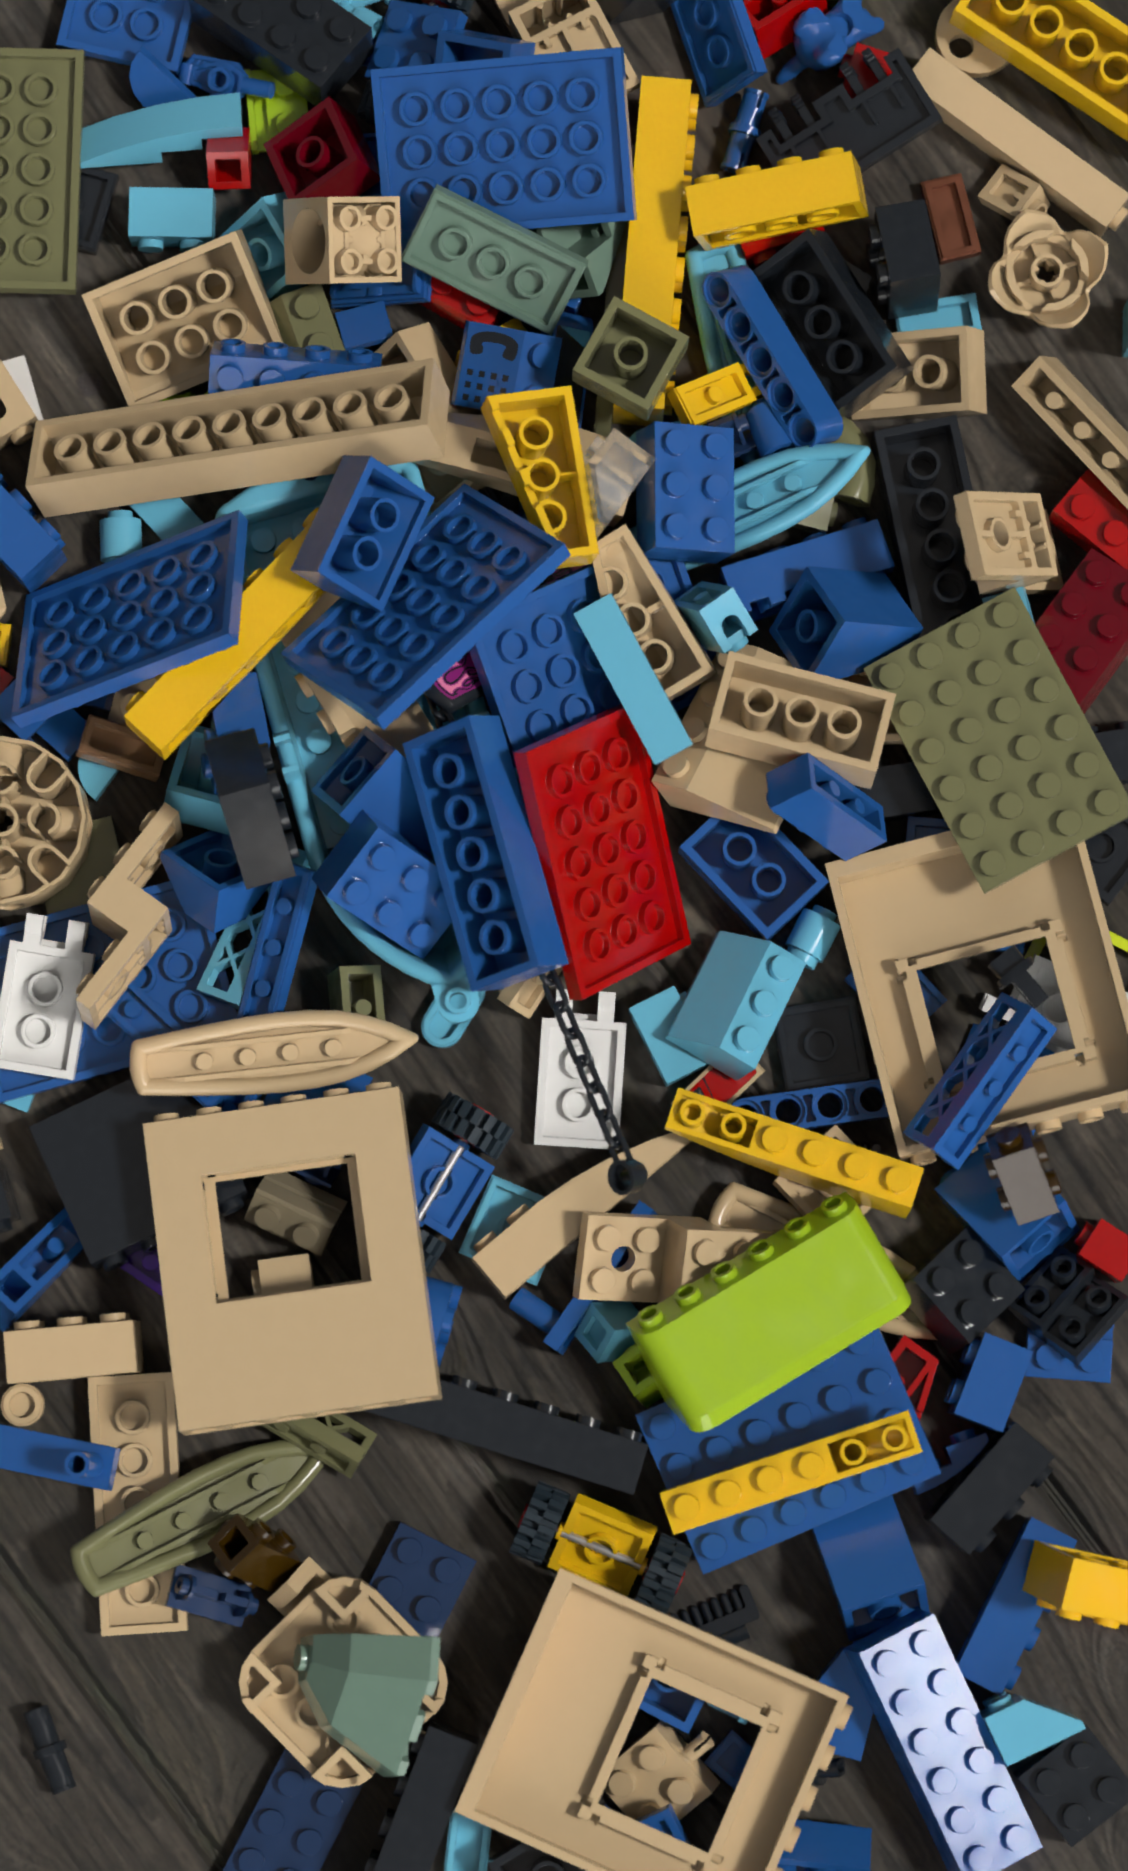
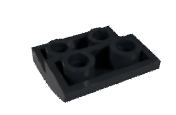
(1069, 1305)

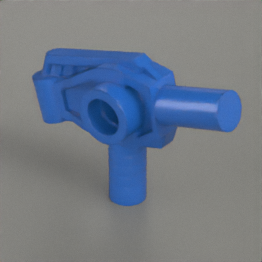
(222, 77)

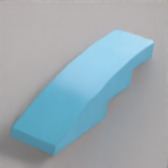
(164, 127)

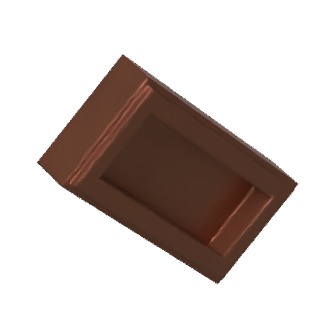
(950, 218)

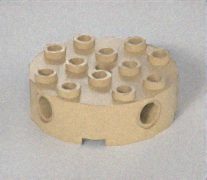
(48, 827)

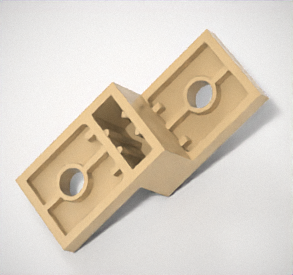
(562, 27)
(1008, 542)
(128, 915)
(661, 1254)

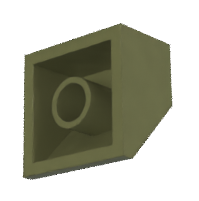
(306, 318)

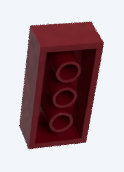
(1089, 626)

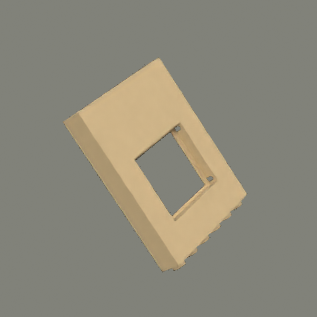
(924, 909)
(302, 1347)
(574, 1710)

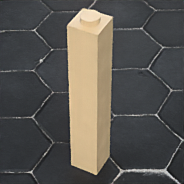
(1021, 145)

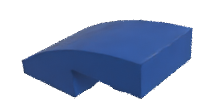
(959, 1454)

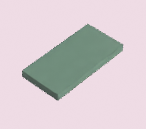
(494, 259)

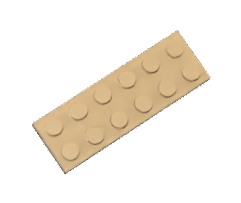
(140, 1419)

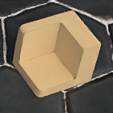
(297, 1586)

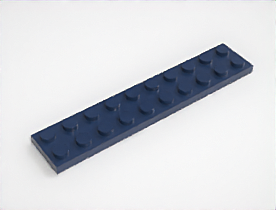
(298, 1814)

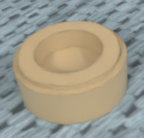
(22, 1404)

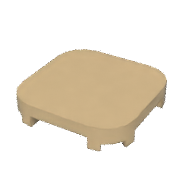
(272, 1687)

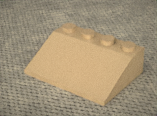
(167, 316)
(712, 779)

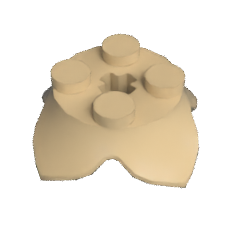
(1036, 242)

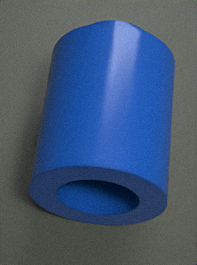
(766, 429)

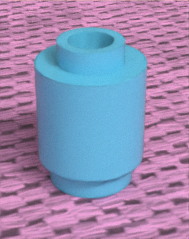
(119, 535)
(813, 935)

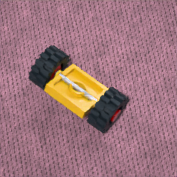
(601, 1545)

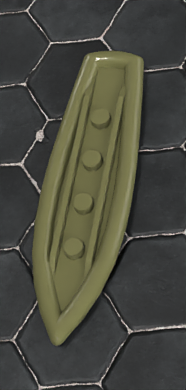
(187, 1513)

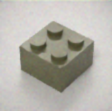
(630, 358)

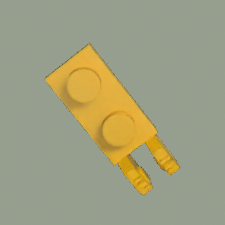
(713, 395)

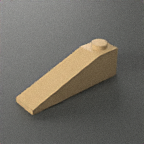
(651, 613)

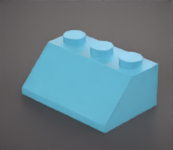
(735, 1002)

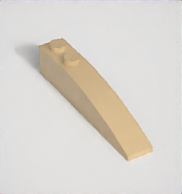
(555, 1221)

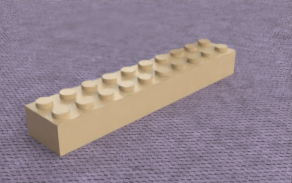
(237, 438)

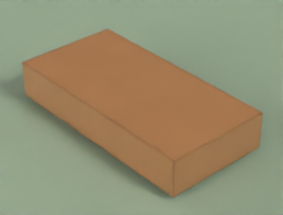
(118, 748)

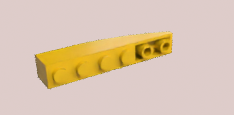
(796, 1153)
(790, 1472)

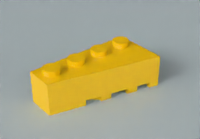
(546, 464)

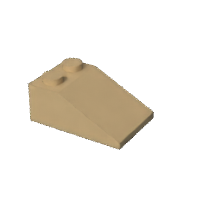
(945, 377)

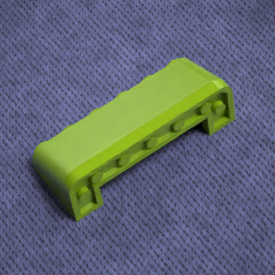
(769, 1314)

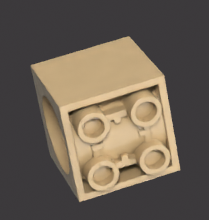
(342, 240)

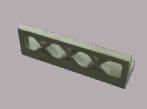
(326, 1441)

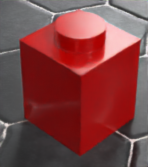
(229, 162)
(1104, 1249)

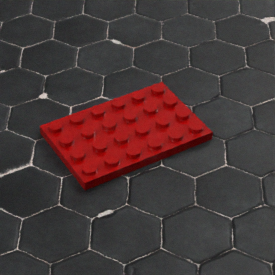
(603, 850)

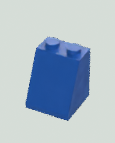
(842, 621)
(375, 780)
(975, 1202)
(870, 1567)

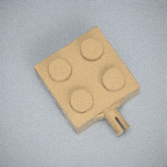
(660, 1772)

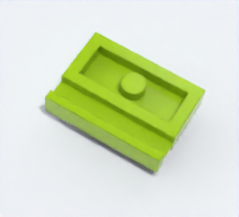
(272, 115)

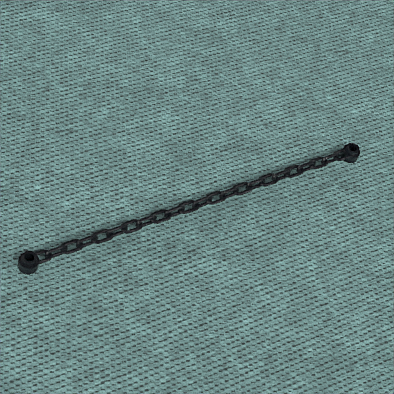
(623, 1175)

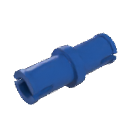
(744, 130)

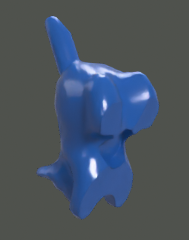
(826, 37)

